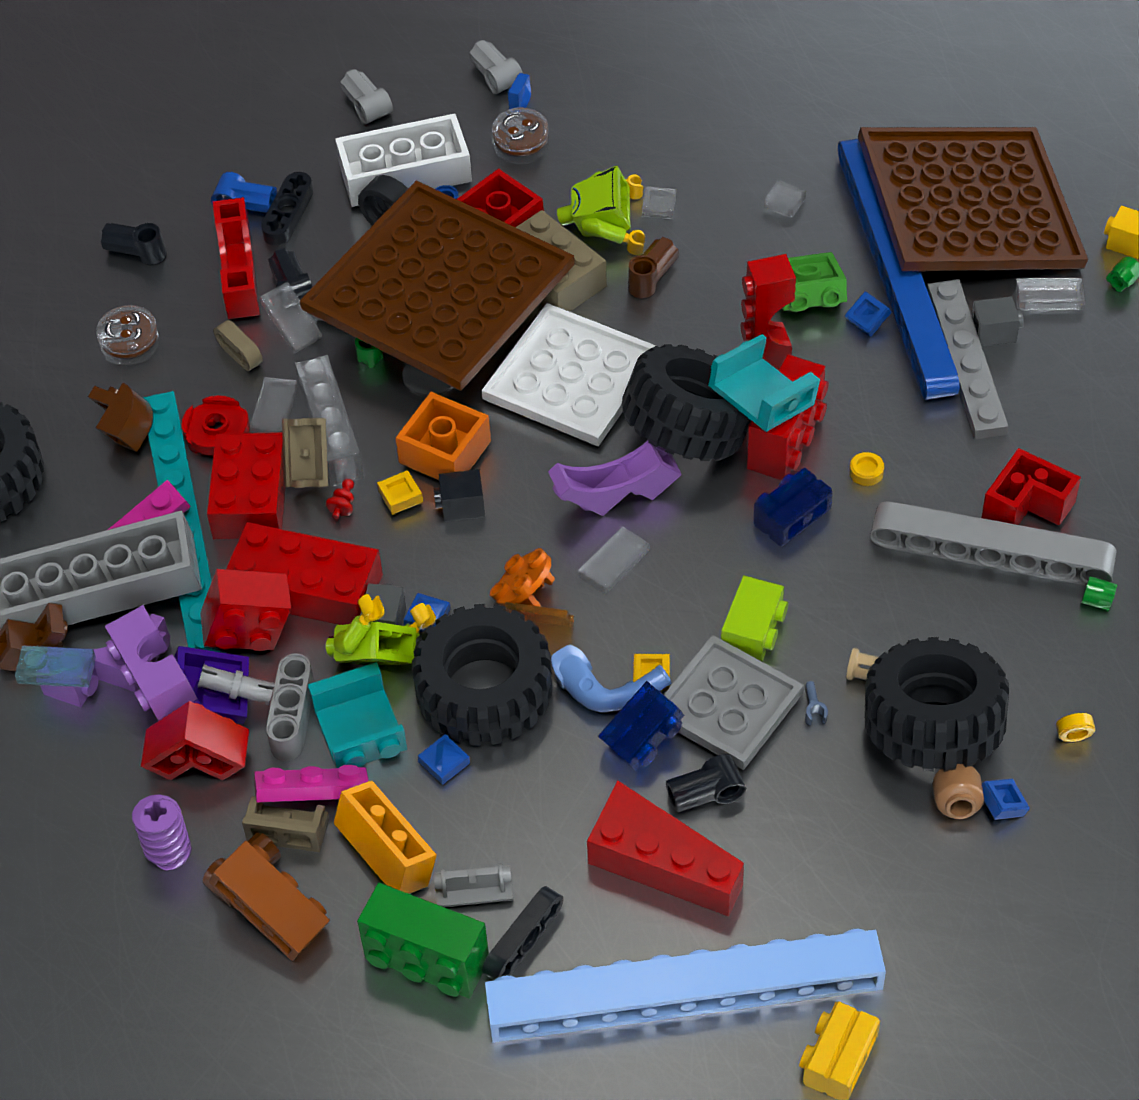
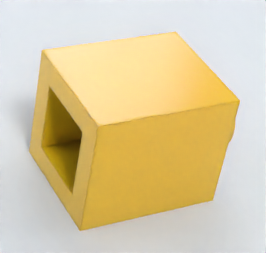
(1123, 232)

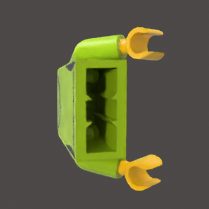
(603, 208)
(378, 642)

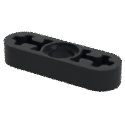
(289, 220)
(523, 933)

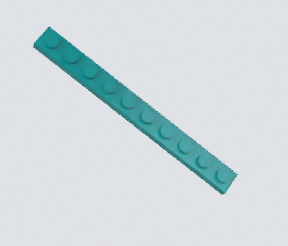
(172, 465)

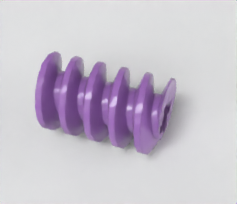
(162, 831)

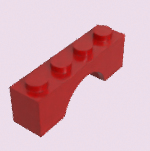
(236, 257)
(767, 289)

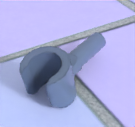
(814, 704)

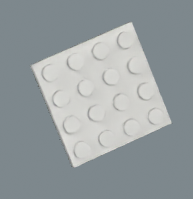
(567, 374)

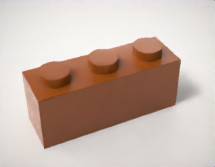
(269, 899)

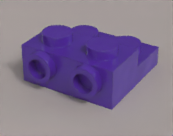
(192, 661)

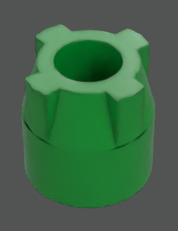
(1124, 274)
(367, 353)
(1099, 593)

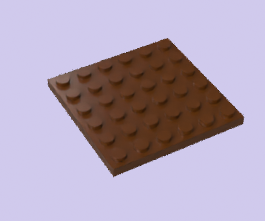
(971, 198)
(438, 284)

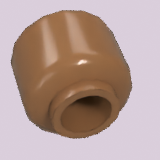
(958, 792)

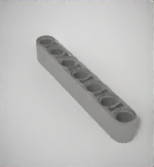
(992, 543)

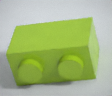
(754, 616)

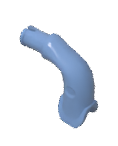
(574, 673)

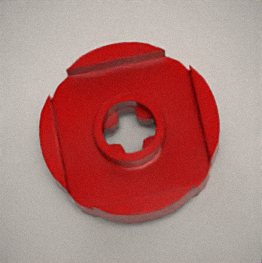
(214, 409)

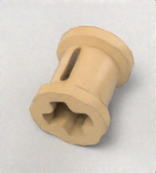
(855, 661)

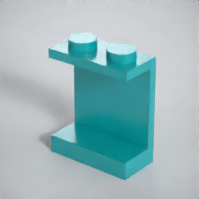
(758, 387)
(357, 717)

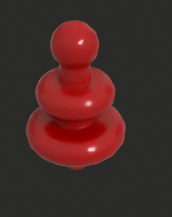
(341, 501)

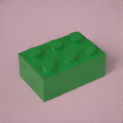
(423, 941)

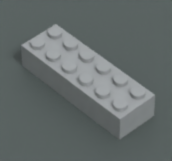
(102, 571)

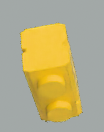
(840, 1051)

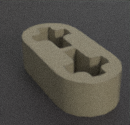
(238, 345)

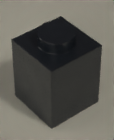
(460, 495)

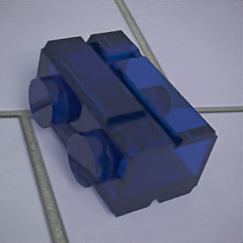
(792, 506)
(642, 726)

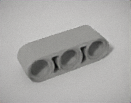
(290, 721)

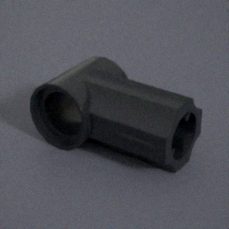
(141, 241)
(287, 269)
(715, 781)

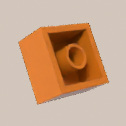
(443, 437)

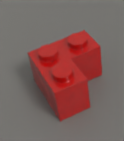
(1031, 486)
(197, 740)

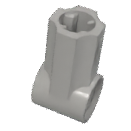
(496, 68)
(367, 99)

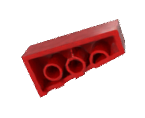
(663, 853)

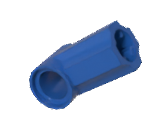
(233, 186)

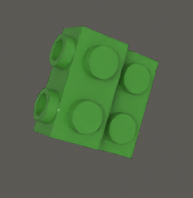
(817, 282)

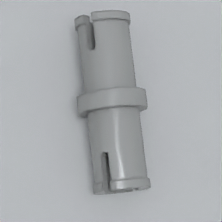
(236, 684)

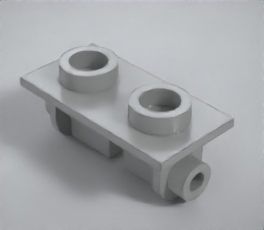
(473, 886)

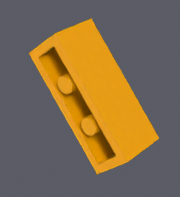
(384, 838)

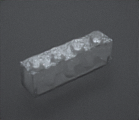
(325, 401)

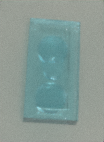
(55, 666)

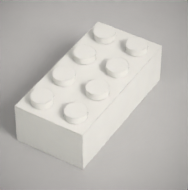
(419, 150)

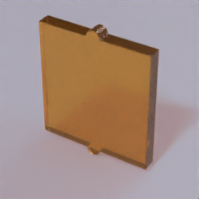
(542, 614)

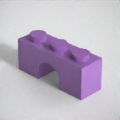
(160, 682)

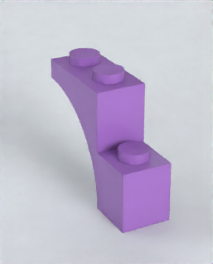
(602, 486)
(104, 669)

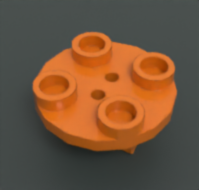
(523, 578)

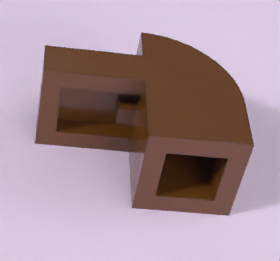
(125, 417)
(46, 632)

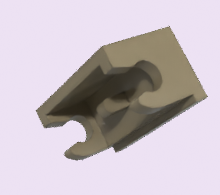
(305, 452)
(287, 826)

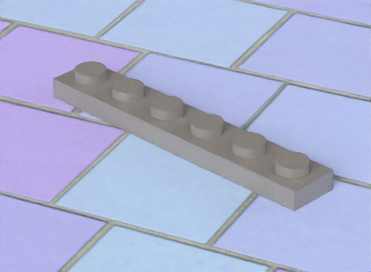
(975, 379)

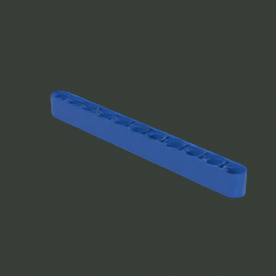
(904, 289)

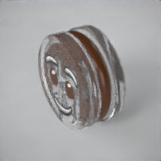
(520, 135)
(128, 335)

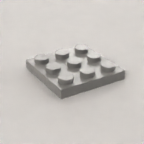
(731, 700)

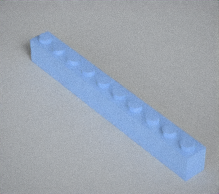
(684, 985)

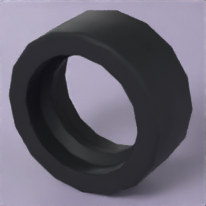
(372, 196)

